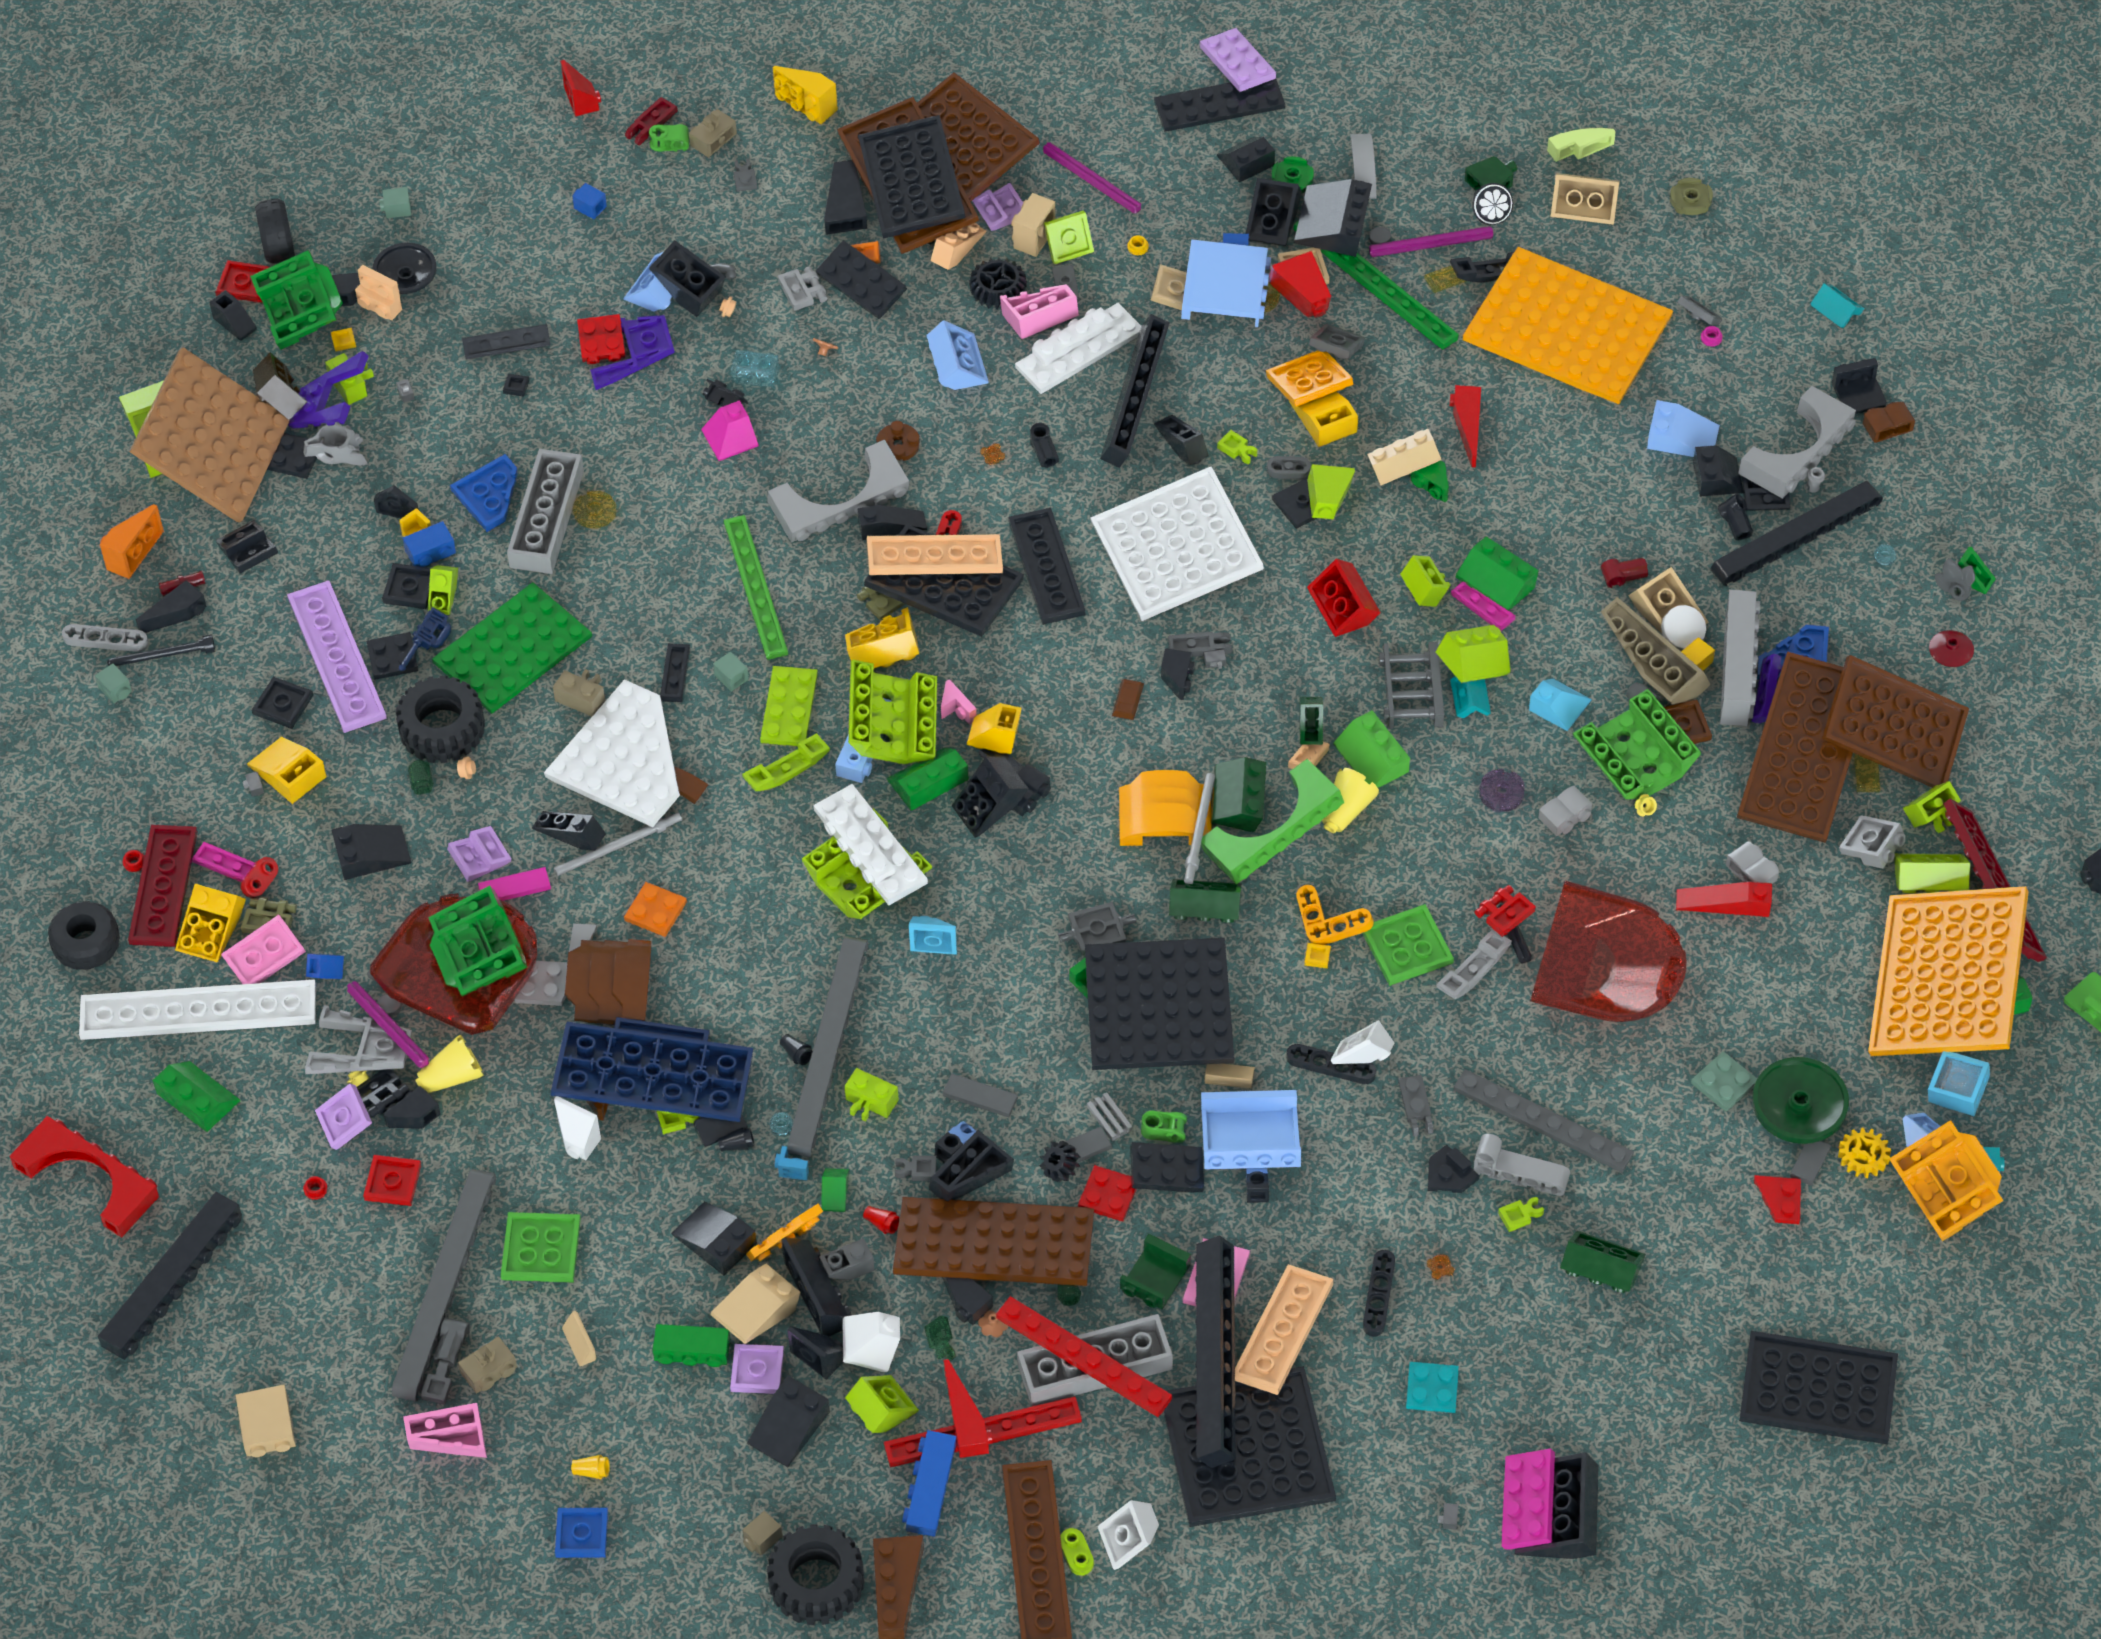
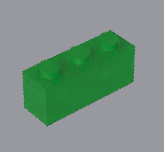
(691, 1345)

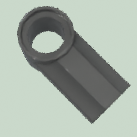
(452, 1337)

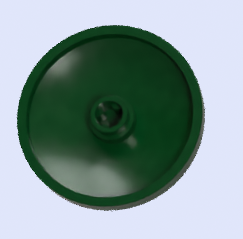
(1800, 1100)

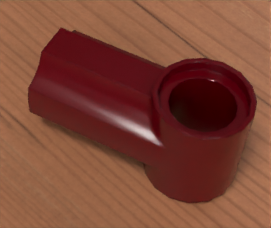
(1619, 572)

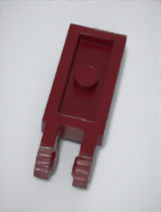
(656, 114)

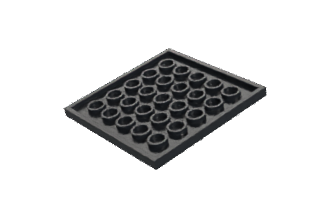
(1159, 1003)
(1276, 1449)

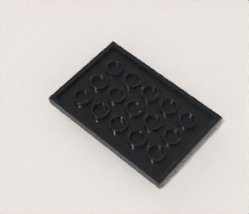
(911, 176)
(959, 599)
(1819, 1387)

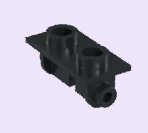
(718, 390)

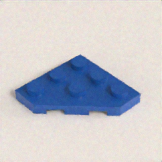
(488, 492)
(1808, 642)

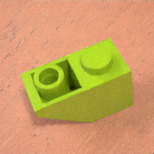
(442, 588)

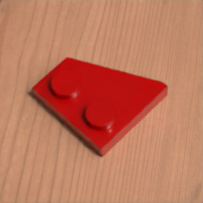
(1781, 1197)

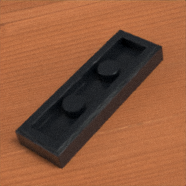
(675, 672)

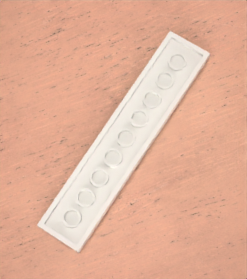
(197, 1009)

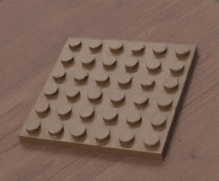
(210, 435)

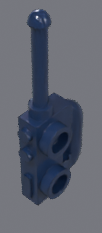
(424, 635)

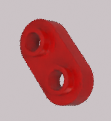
(259, 875)

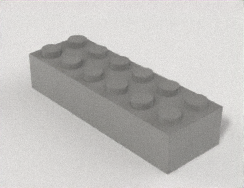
(545, 511)
(1739, 658)
(1135, 1344)

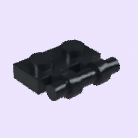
(377, 1087)

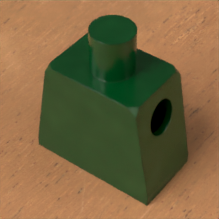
(1490, 171)
(1311, 718)

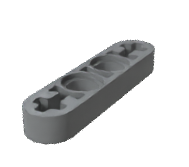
(106, 635)

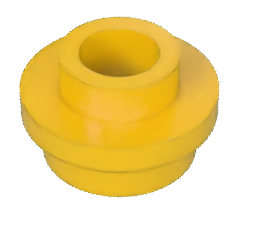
(1138, 241)

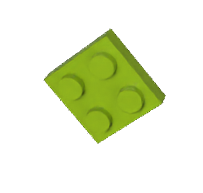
(1069, 237)

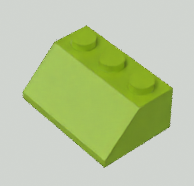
(1475, 653)
(1931, 872)

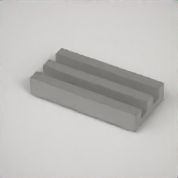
(1100, 1102)

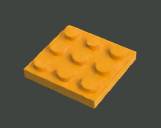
(1309, 377)

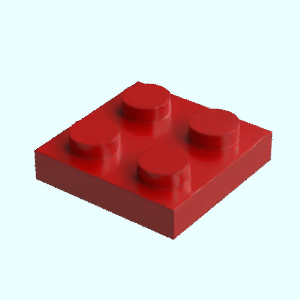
(392, 1180)
(1108, 1193)

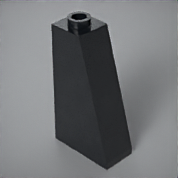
(845, 202)

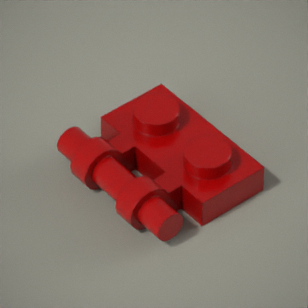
(1509, 914)

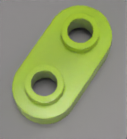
(1075, 1550)

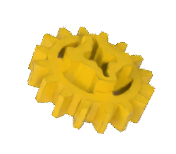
(1864, 1153)

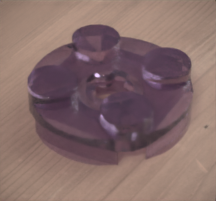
(1501, 801)

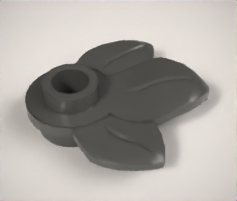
(1954, 578)

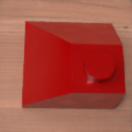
(579, 91)

